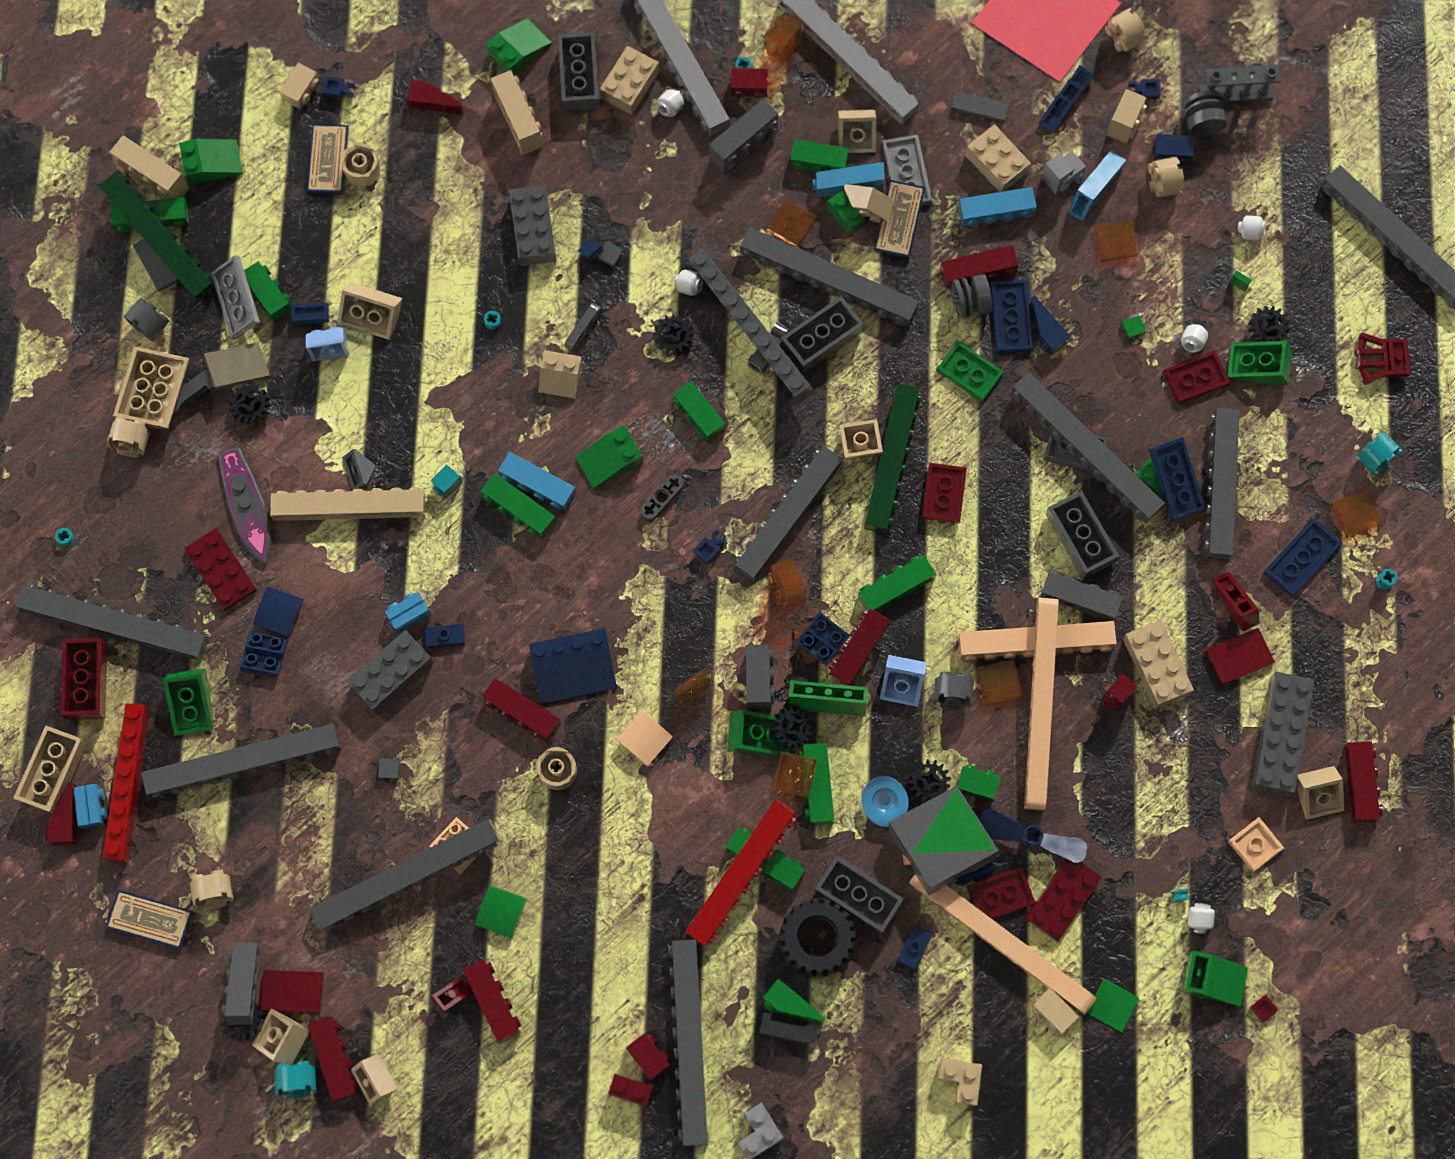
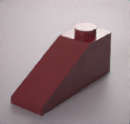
(428, 97)
(1237, 601)
(63, 822)

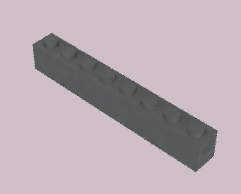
(1222, 484)
(788, 513)

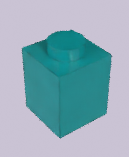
(445, 481)

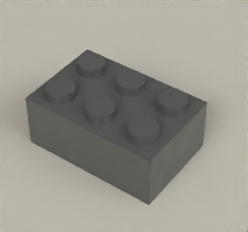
(759, 677)

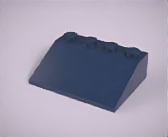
(573, 666)

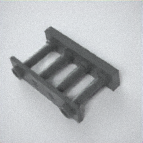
(1243, 83)

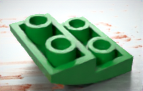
(500, 911)

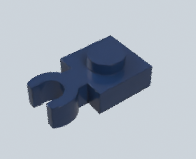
(335, 87)
(1148, 88)
(708, 548)

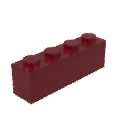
(990, 263)
(860, 646)
(521, 709)
(1362, 782)
(492, 1001)
(333, 1059)

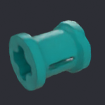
(1385, 584)

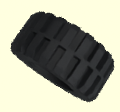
(822, 911)

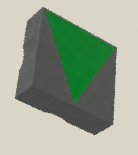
(943, 840)

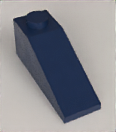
(1049, 332)

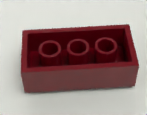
(83, 679)

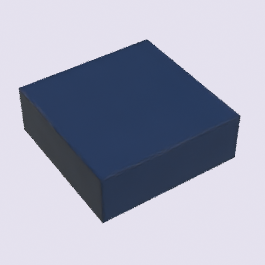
(590, 250)

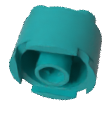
(1379, 453)
(295, 1080)

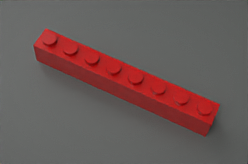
(126, 783)
(740, 873)

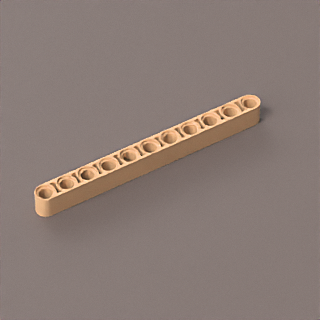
(1041, 704)
(1010, 946)

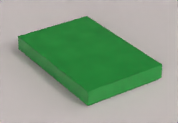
(970, 371)

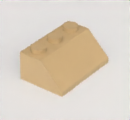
(369, 310)

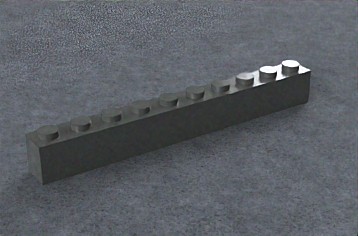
(1392, 233)
(829, 277)
(751, 326)
(1087, 447)
(112, 622)
(240, 761)
(405, 874)
(689, 1043)

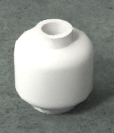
(670, 103)
(1252, 227)
(688, 282)
(1194, 338)
(1201, 917)

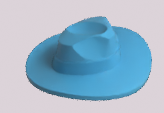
(884, 800)

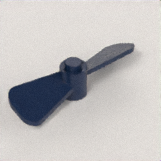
(1004, 828)

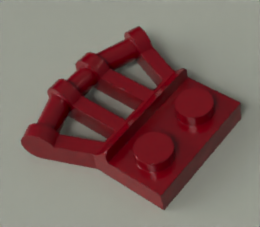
(1394, 355)

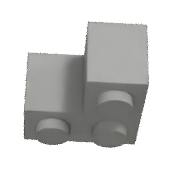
(1063, 171)
(765, 1133)

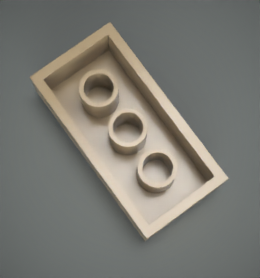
(517, 112)
(148, 169)
(1158, 664)
(50, 769)

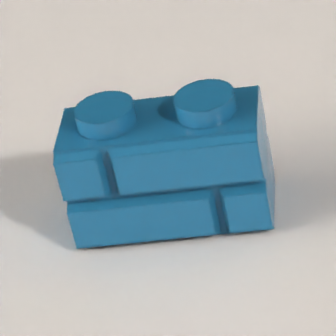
(407, 612)
(89, 806)

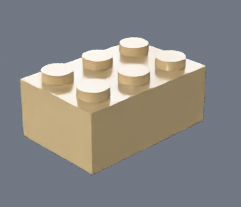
(629, 80)
(998, 159)

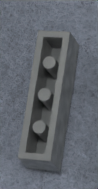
(1081, 596)
(242, 984)

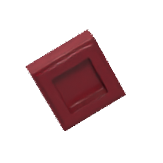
(1263, 1008)

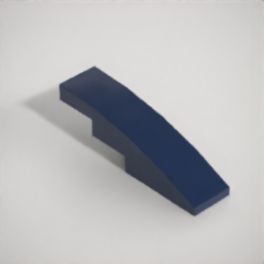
(1066, 99)

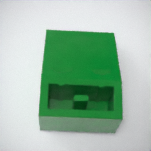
(1214, 978)

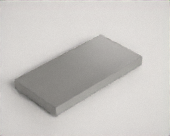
(906, 163)
(235, 297)

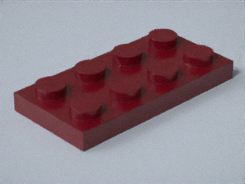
(220, 569)
(1062, 898)

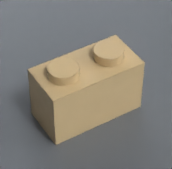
(299, 86)
(1054, 1012)
(374, 1079)

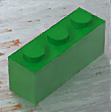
(817, 156)
(267, 291)
(698, 412)

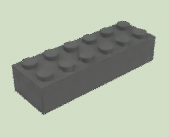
(1282, 734)

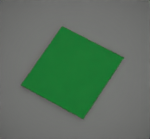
(1113, 1005)

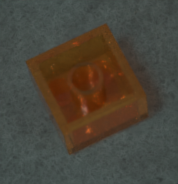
(782, 38)
(788, 584)

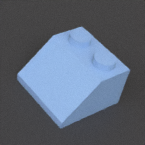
(327, 343)
(903, 680)

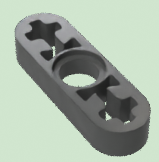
(583, 327)
(648, 504)

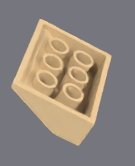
(151, 387)

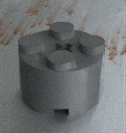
(146, 319)
(953, 690)

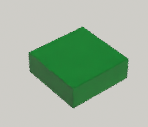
(1240, 281)
(1133, 327)

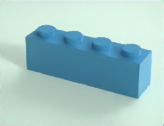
(997, 207)
(537, 481)

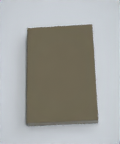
(236, 365)

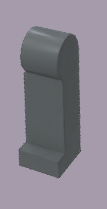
(756, 360)
(193, 390)
(787, 1031)

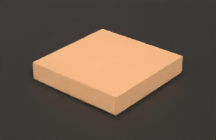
(1256, 844)

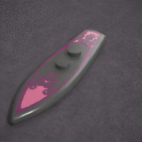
(245, 503)

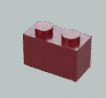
(749, 82)
(1119, 693)
(648, 1056)
(630, 1090)

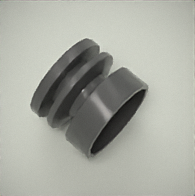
(1205, 113)
(968, 296)

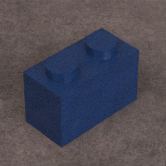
(1174, 146)

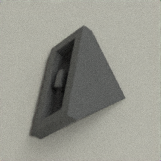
(358, 468)

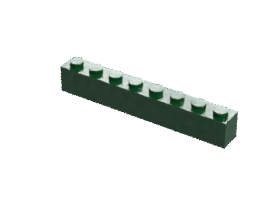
(155, 234)
(891, 460)

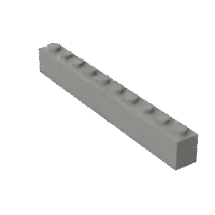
(853, 58)
(684, 65)

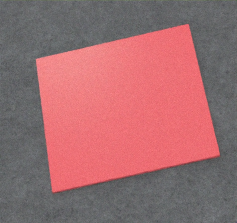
(1046, 31)

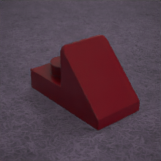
(451, 995)

